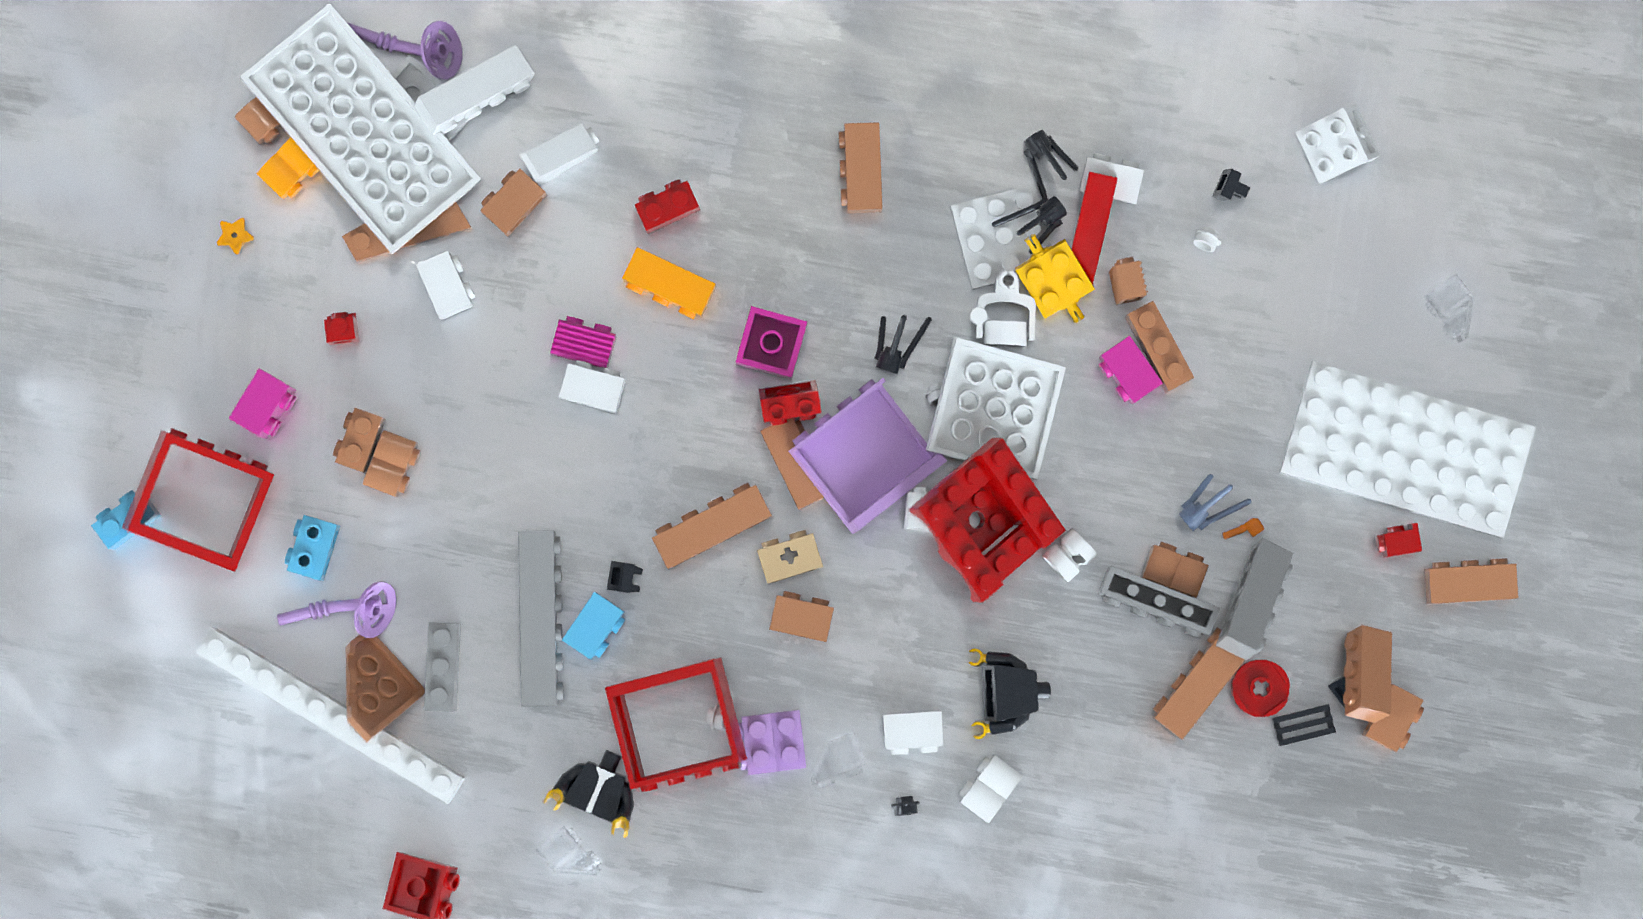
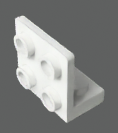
(1337, 143)

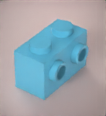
(110, 522)
(312, 547)
(594, 626)

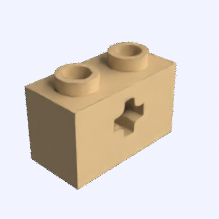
(807, 559)

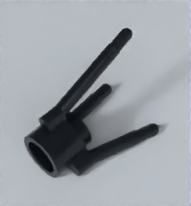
(1041, 146)
(1049, 212)
(891, 358)

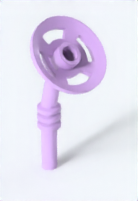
(431, 51)
(366, 606)

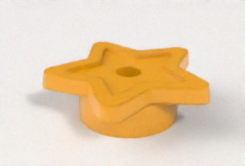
(242, 235)

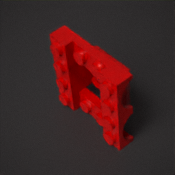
(1002, 496)

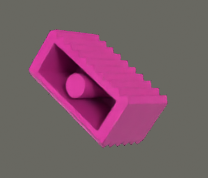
(583, 342)

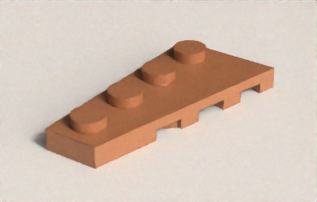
(366, 245)

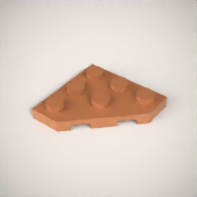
(376, 686)

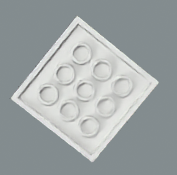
(995, 396)

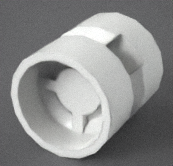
(1069, 555)

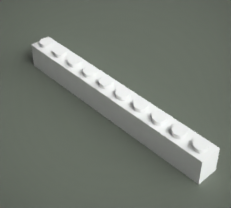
(328, 714)

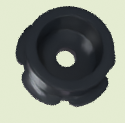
(905, 806)

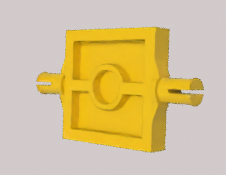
(1054, 278)

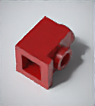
(341, 328)
(1399, 541)

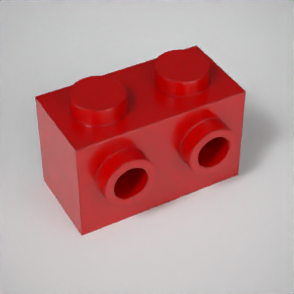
(666, 207)

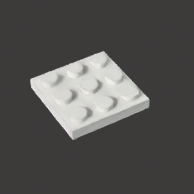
(994, 249)

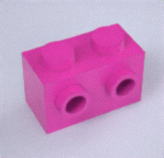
(1129, 370)

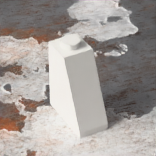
(560, 153)

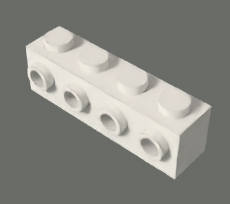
(474, 90)

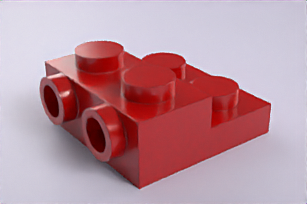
(789, 402)
(420, 887)

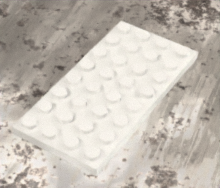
(360, 128)
(1407, 449)

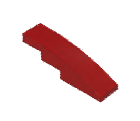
(1093, 221)

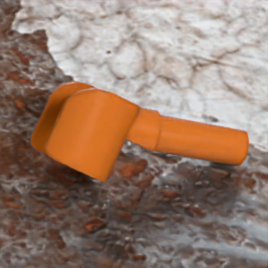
(1253, 526)

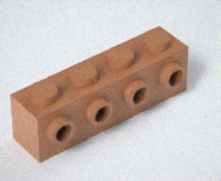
(712, 526)
(1197, 688)

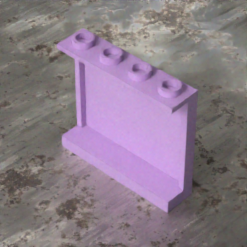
(864, 456)

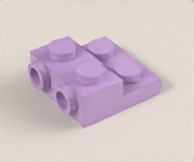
(773, 742)

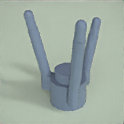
(1195, 514)

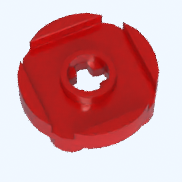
(1277, 688)

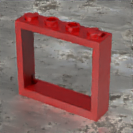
(204, 448)
(627, 739)

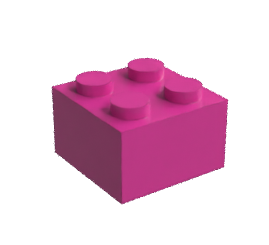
(771, 342)
(263, 404)

